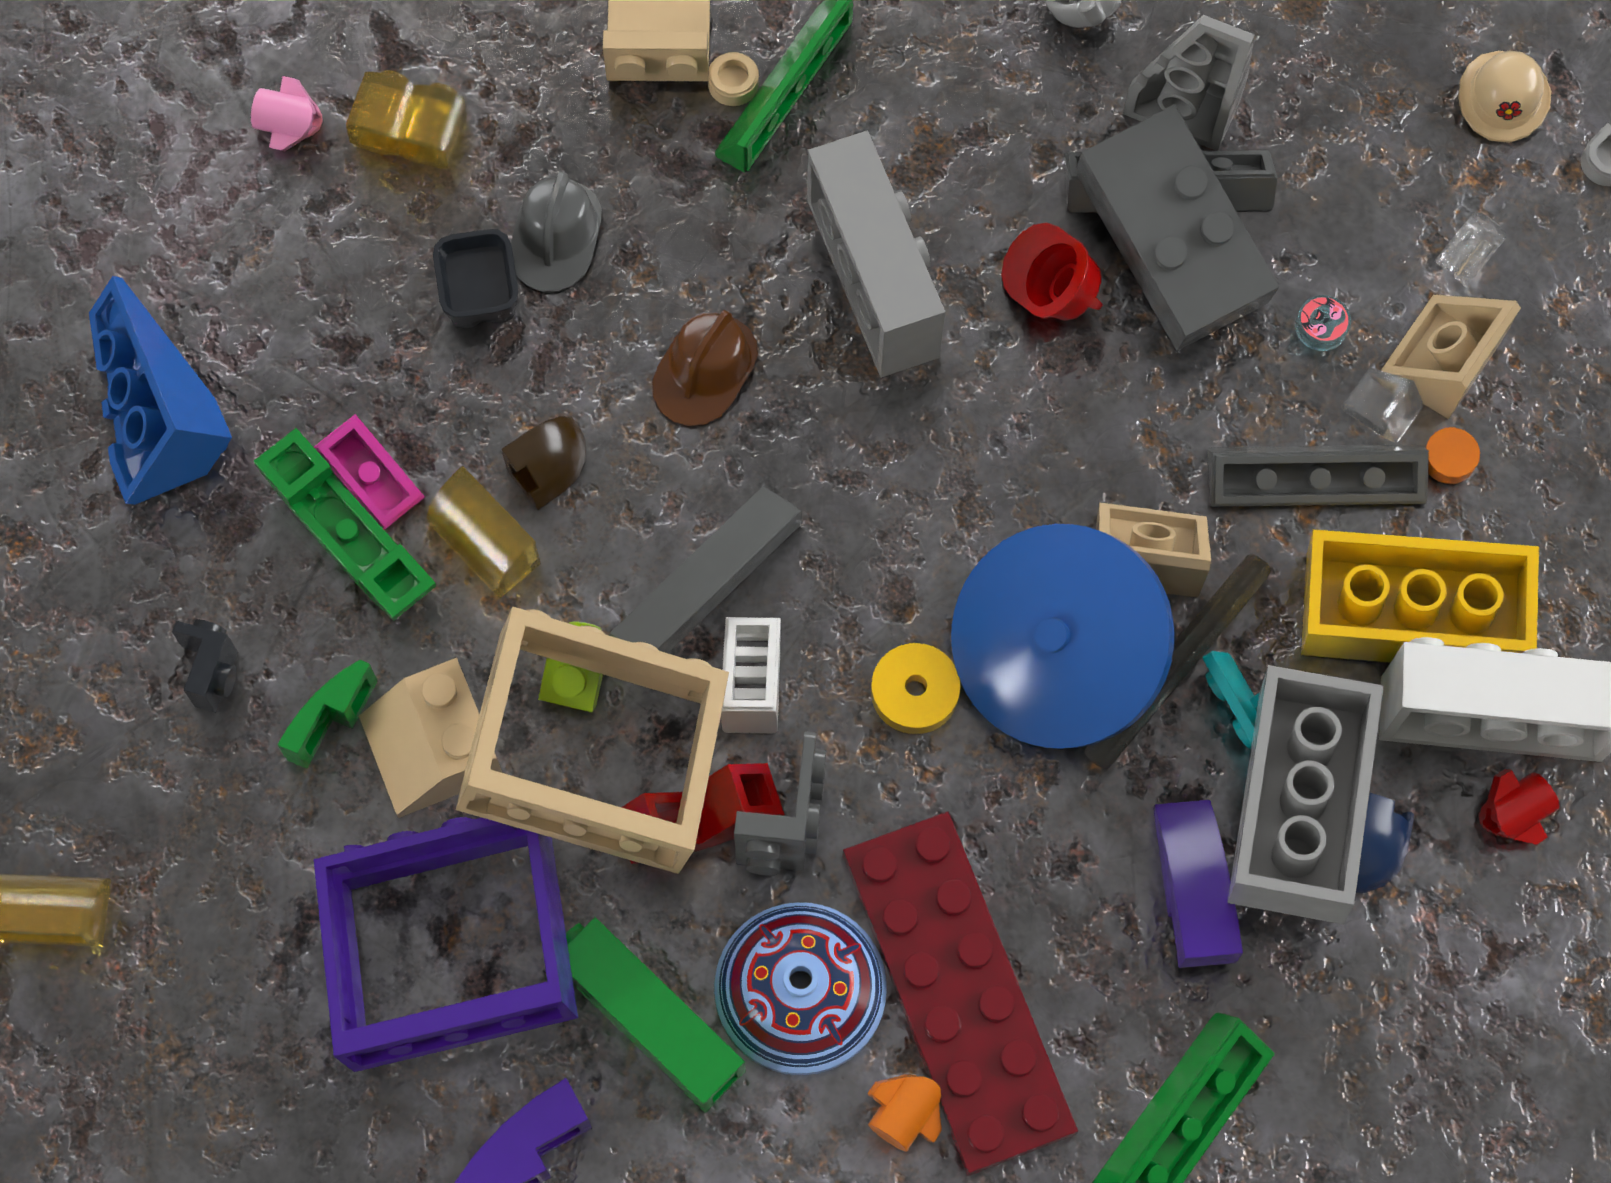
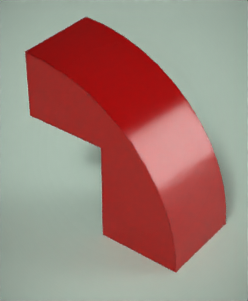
(727, 791)

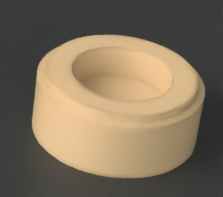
(733, 79)

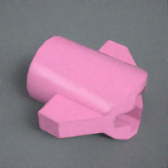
(286, 114)

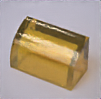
(482, 533)
(53, 909)

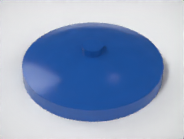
(1062, 636)

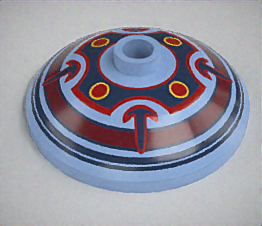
(790, 1026)

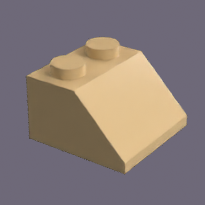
(423, 736)

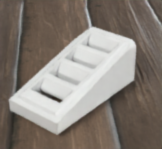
(751, 708)

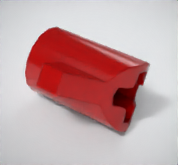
(1518, 807)

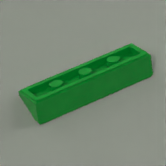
(785, 84)
(1190, 1105)

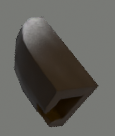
(546, 459)

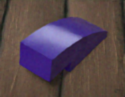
(1197, 884)
(533, 1131)

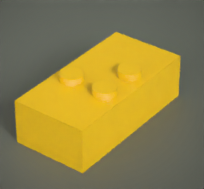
(1384, 590)

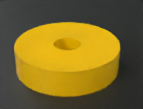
(910, 712)

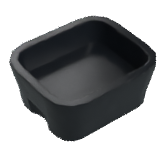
(476, 277)

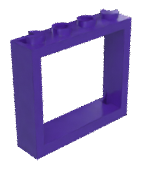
(457, 1024)

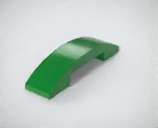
(343, 525)

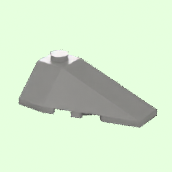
(1200, 75)

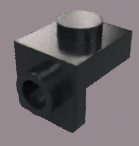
(213, 668)

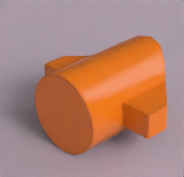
(906, 1110)

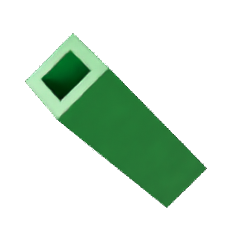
(651, 1015)

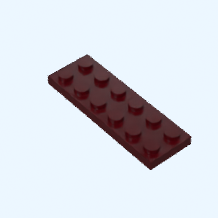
(959, 993)

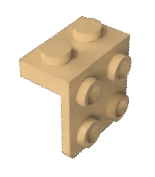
(657, 40)

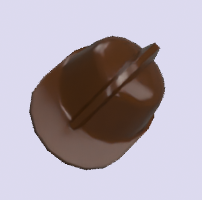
(704, 369)

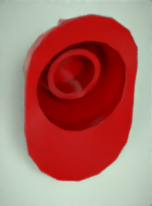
(1051, 273)

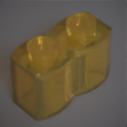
(407, 118)

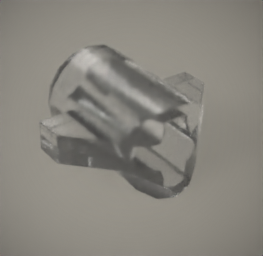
(1471, 247)

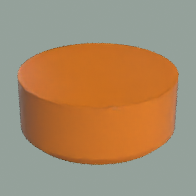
(1452, 455)

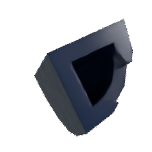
(1384, 843)

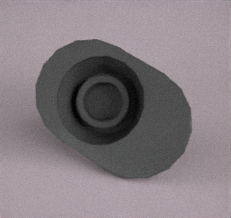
(555, 234)

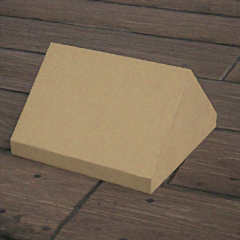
(1451, 347)
(1168, 541)

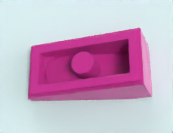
(369, 472)

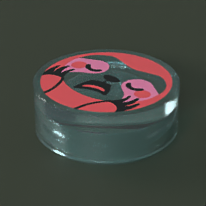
(1322, 323)

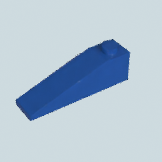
(159, 406)

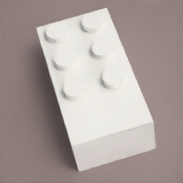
(1497, 700)

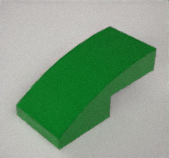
(336, 701)

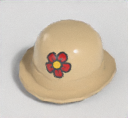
(1504, 95)

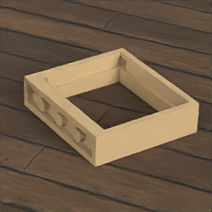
(569, 815)

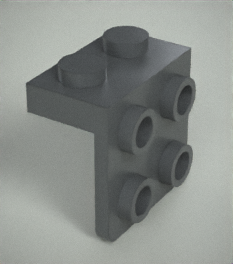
(780, 842)

